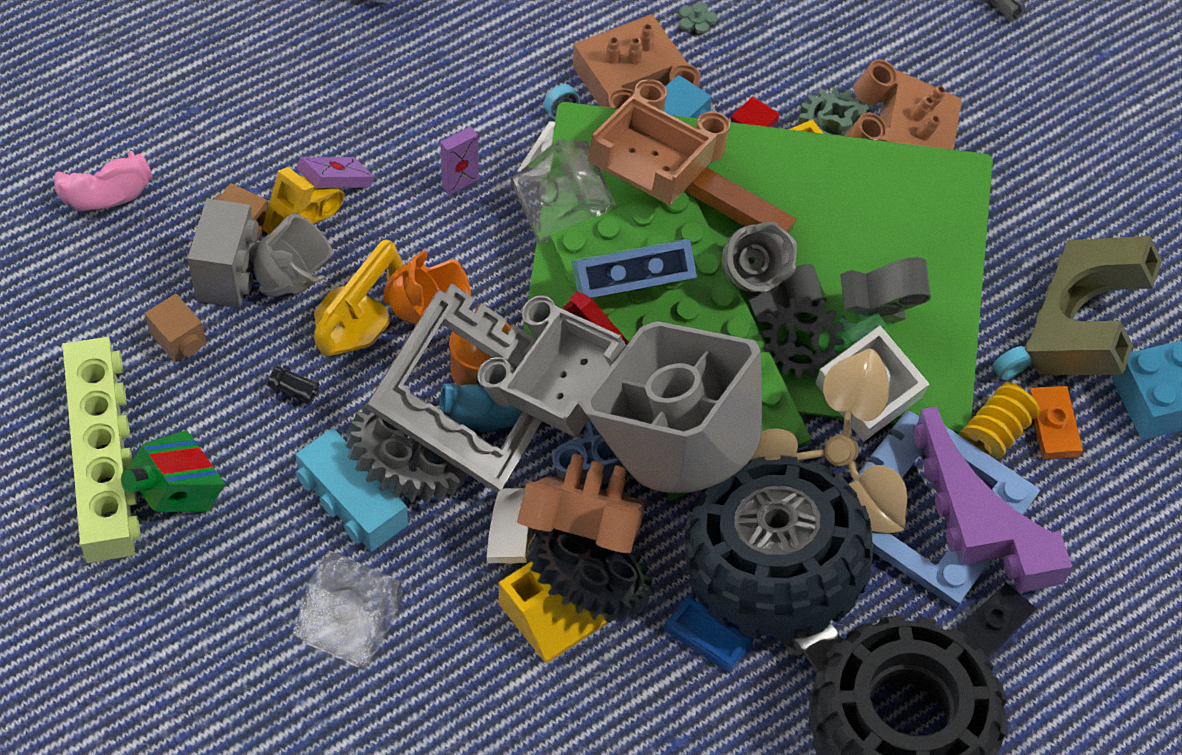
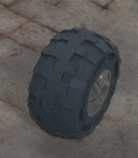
(779, 548)

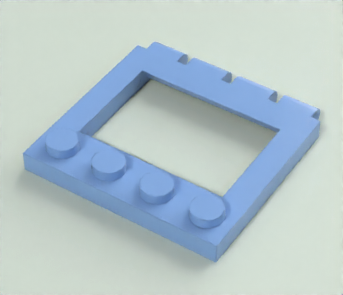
(949, 578)

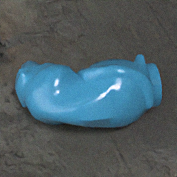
(475, 408)

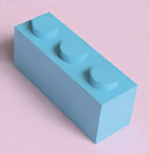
(367, 512)

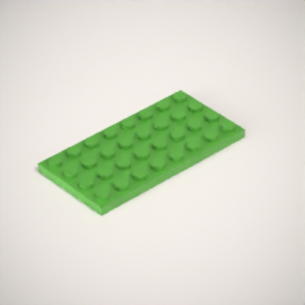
(699, 303)

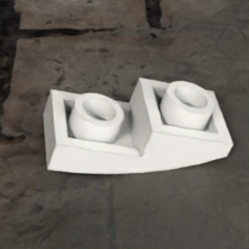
(507, 538)

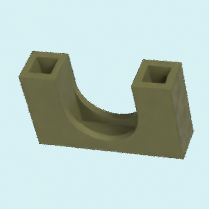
(1082, 272)

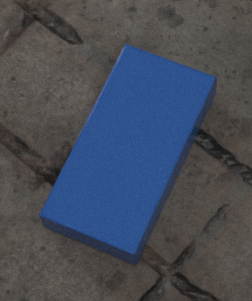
(707, 635)

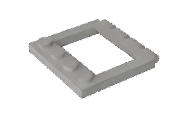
(429, 424)

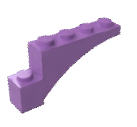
(980, 521)

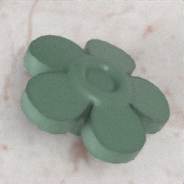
(697, 17)

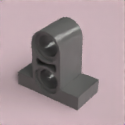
(887, 289)

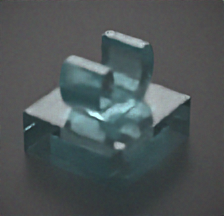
(857, 331)

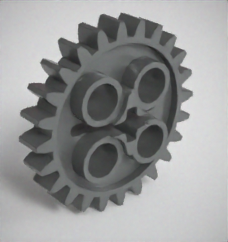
(386, 457)

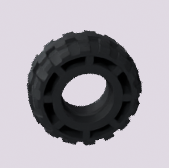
(911, 654)

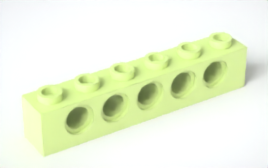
(99, 536)

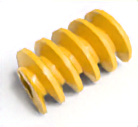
(1001, 420)

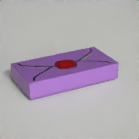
(459, 160)
(335, 172)

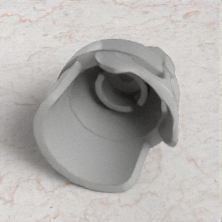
(772, 253)
(290, 257)

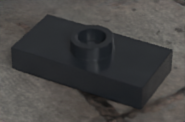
(997, 620)

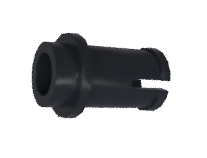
(292, 384)

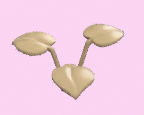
(859, 389)

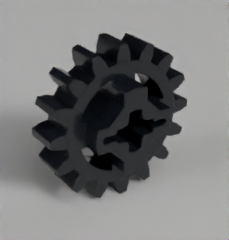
(816, 325)

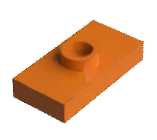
(1056, 423)

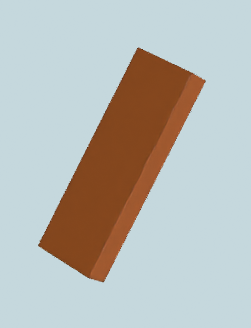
(736, 201)

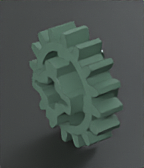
(834, 110)

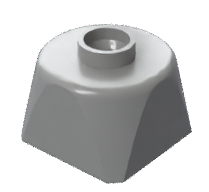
(681, 406)

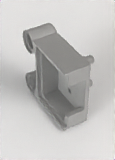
(557, 369)

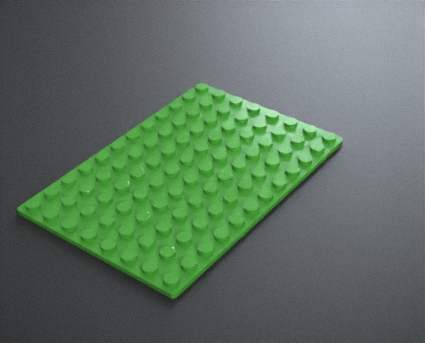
(855, 211)

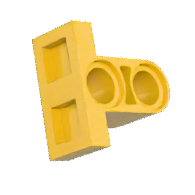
(299, 196)

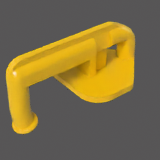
(348, 316)

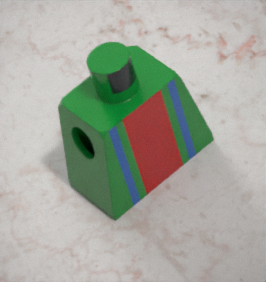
(173, 475)

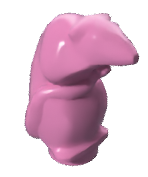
(111, 186)

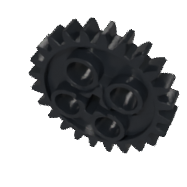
(590, 575)

